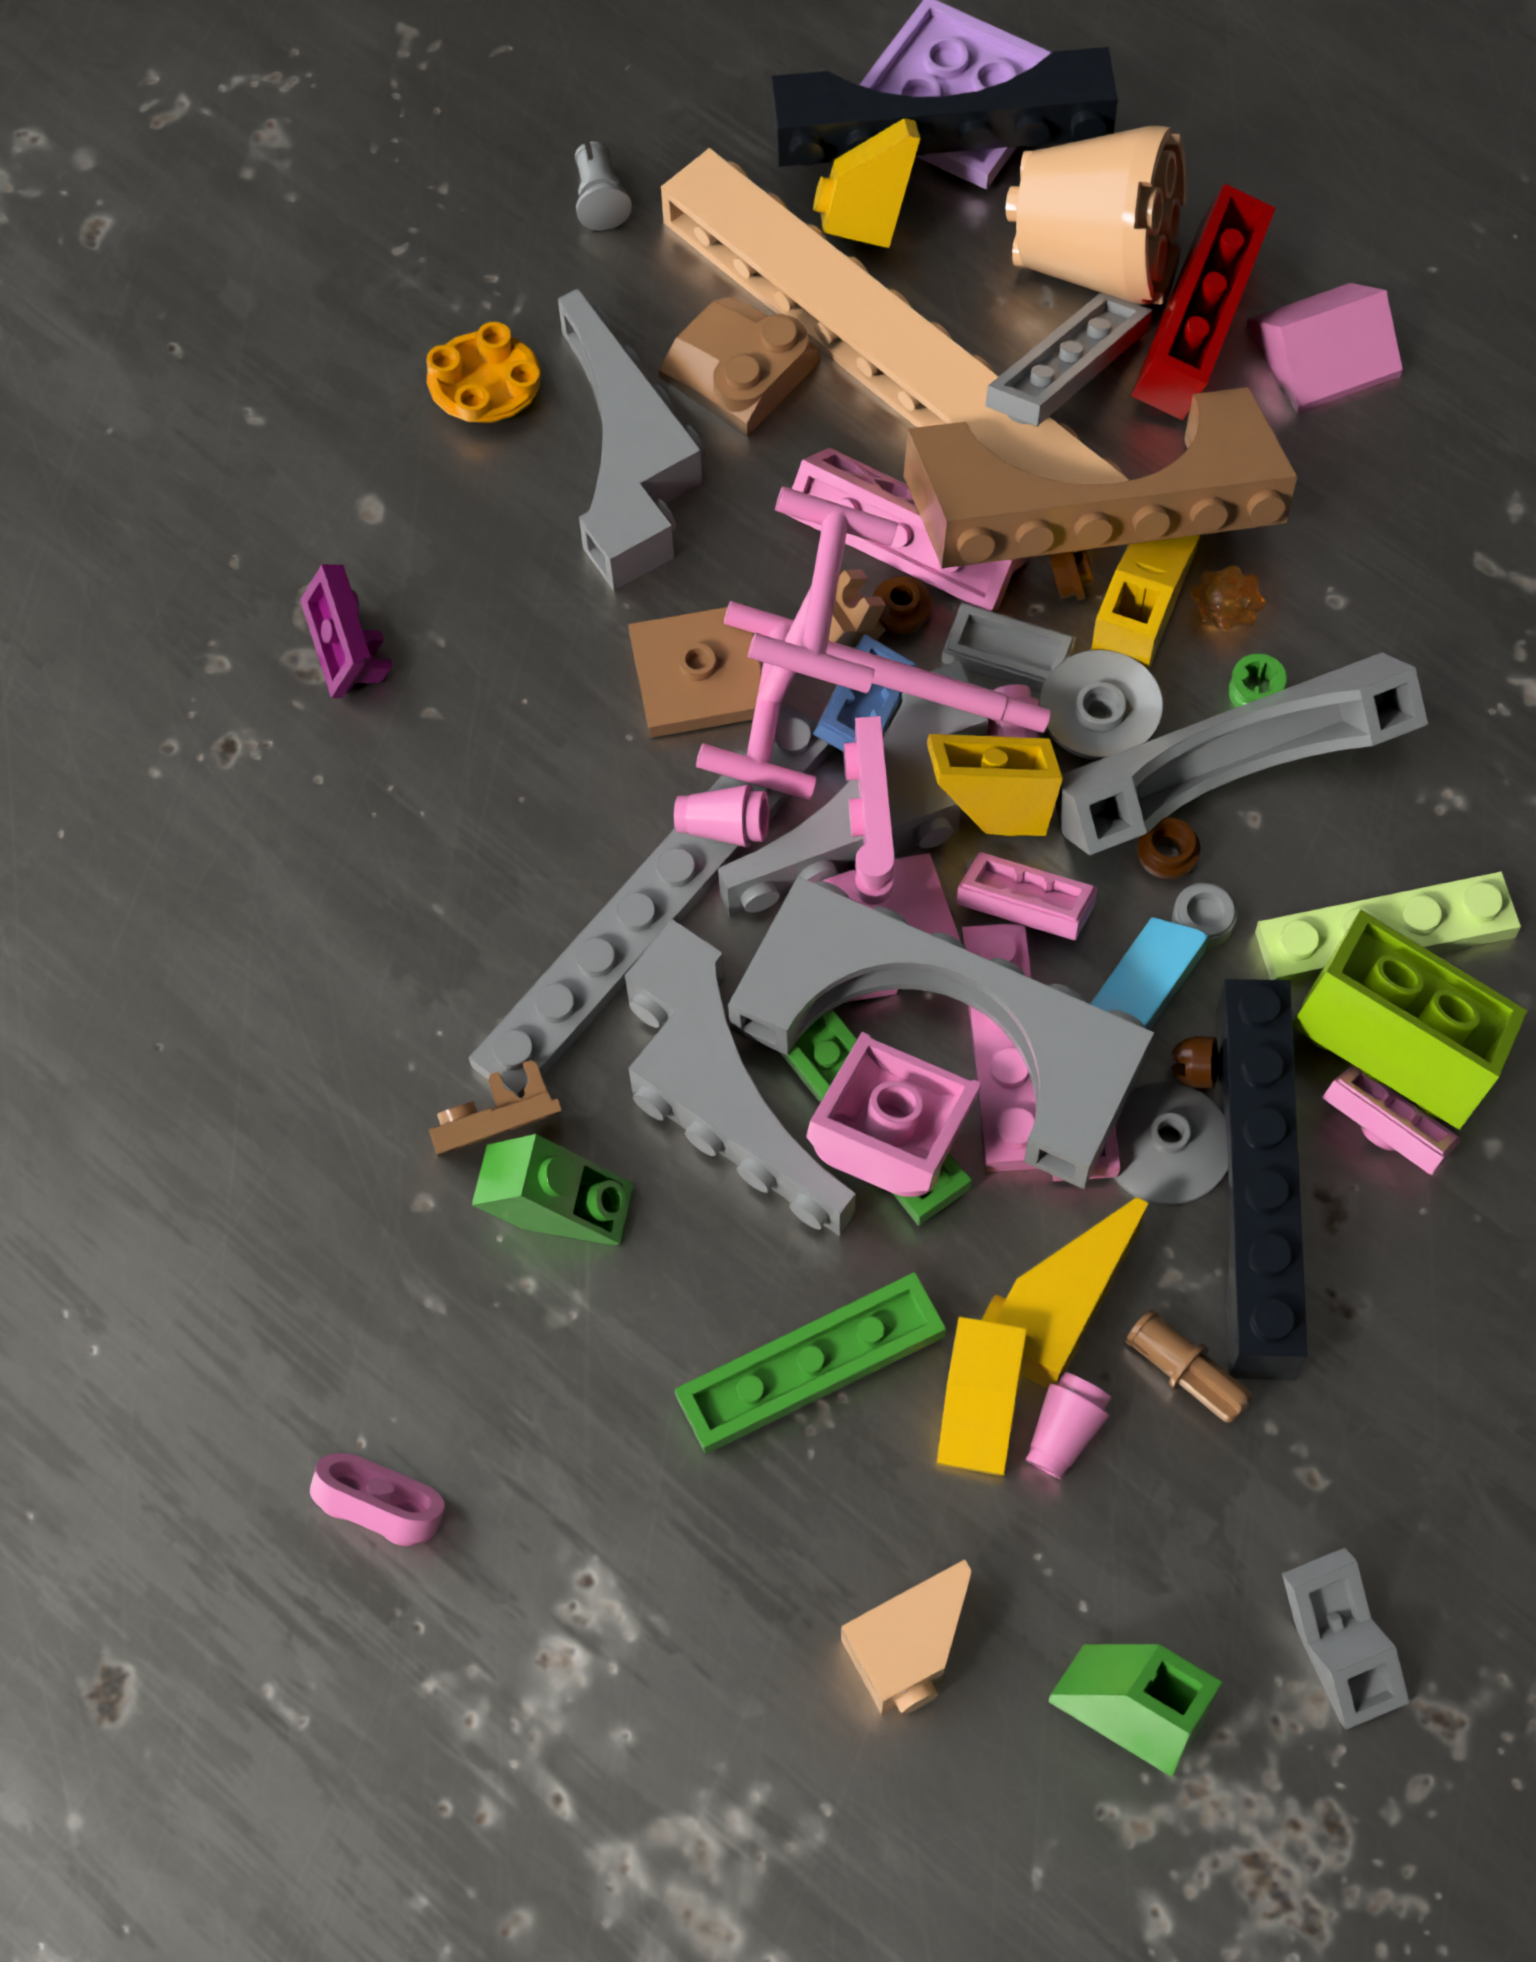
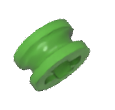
(1260, 667)

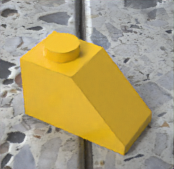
(869, 186)
(999, 781)

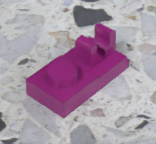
(337, 633)

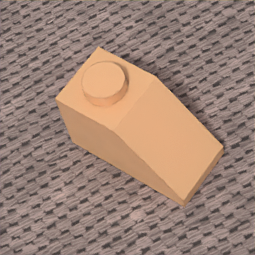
(909, 1640)

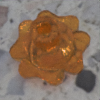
(1228, 598)

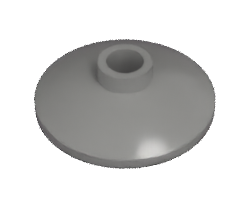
(1103, 683)
(1171, 1171)

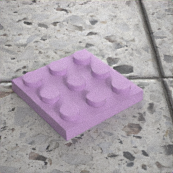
(949, 55)

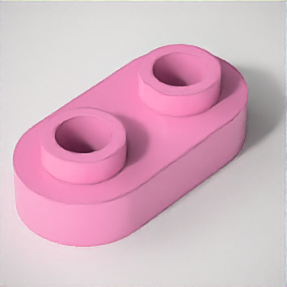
(377, 1498)

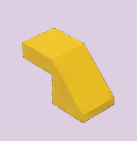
(981, 1396)

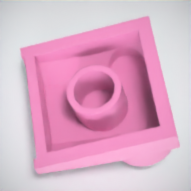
(890, 1118)

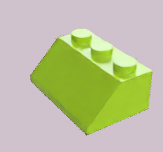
(1410, 1020)

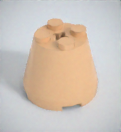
(1103, 212)

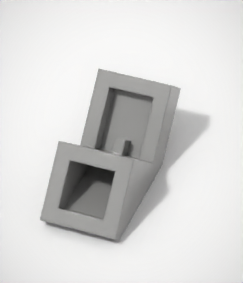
(1342, 1640)

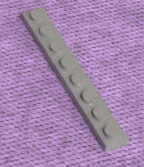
(596, 962)

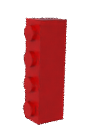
(1203, 301)

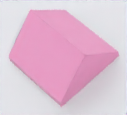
(1329, 344)

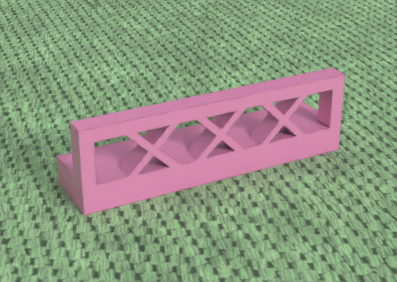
(858, 486)

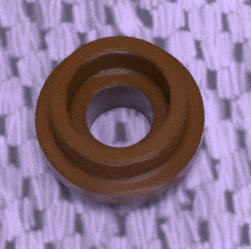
(1072, 573)
(908, 618)
(1171, 833)

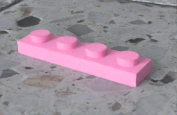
(1006, 1089)

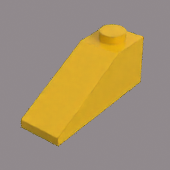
(1065, 1292)

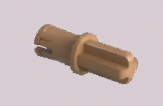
(1189, 1367)

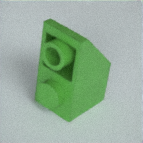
(552, 1191)
(1139, 1699)

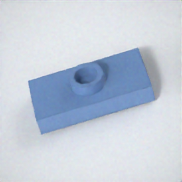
(846, 704)

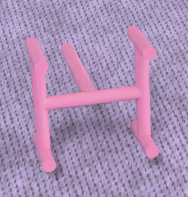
(805, 648)

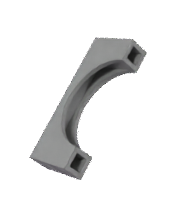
(836, 949)

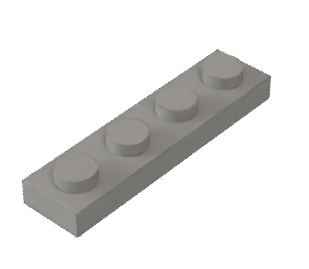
(1067, 359)

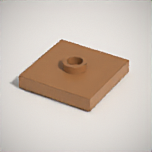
(694, 672)

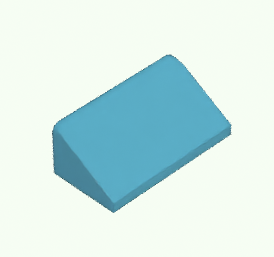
(1152, 971)

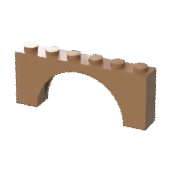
(995, 512)

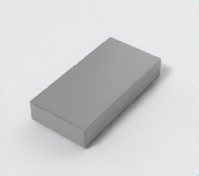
(1005, 647)

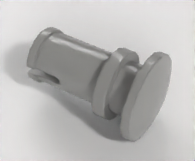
(601, 197)

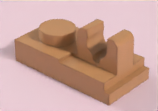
(466, 1126)

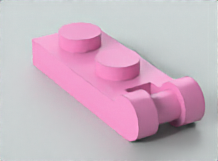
(871, 811)

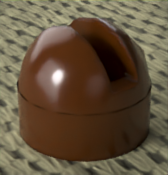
(1196, 1061)

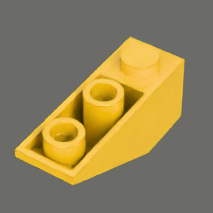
(1143, 597)

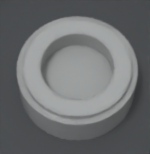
(1208, 910)

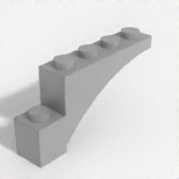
(644, 452)
(823, 843)
(703, 1086)

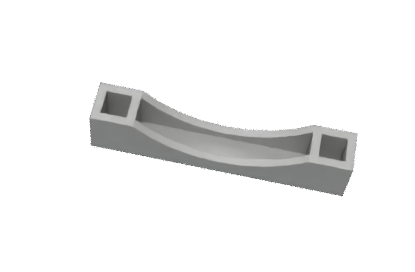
(1326, 714)

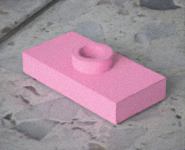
(1026, 896)
(1391, 1120)

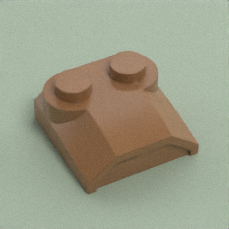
(739, 361)

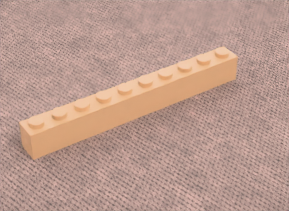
(860, 320)

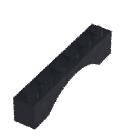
(1056, 101)
(1264, 1181)

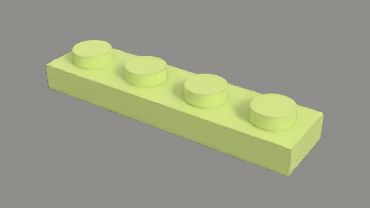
(1433, 916)

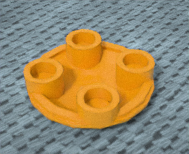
(483, 375)

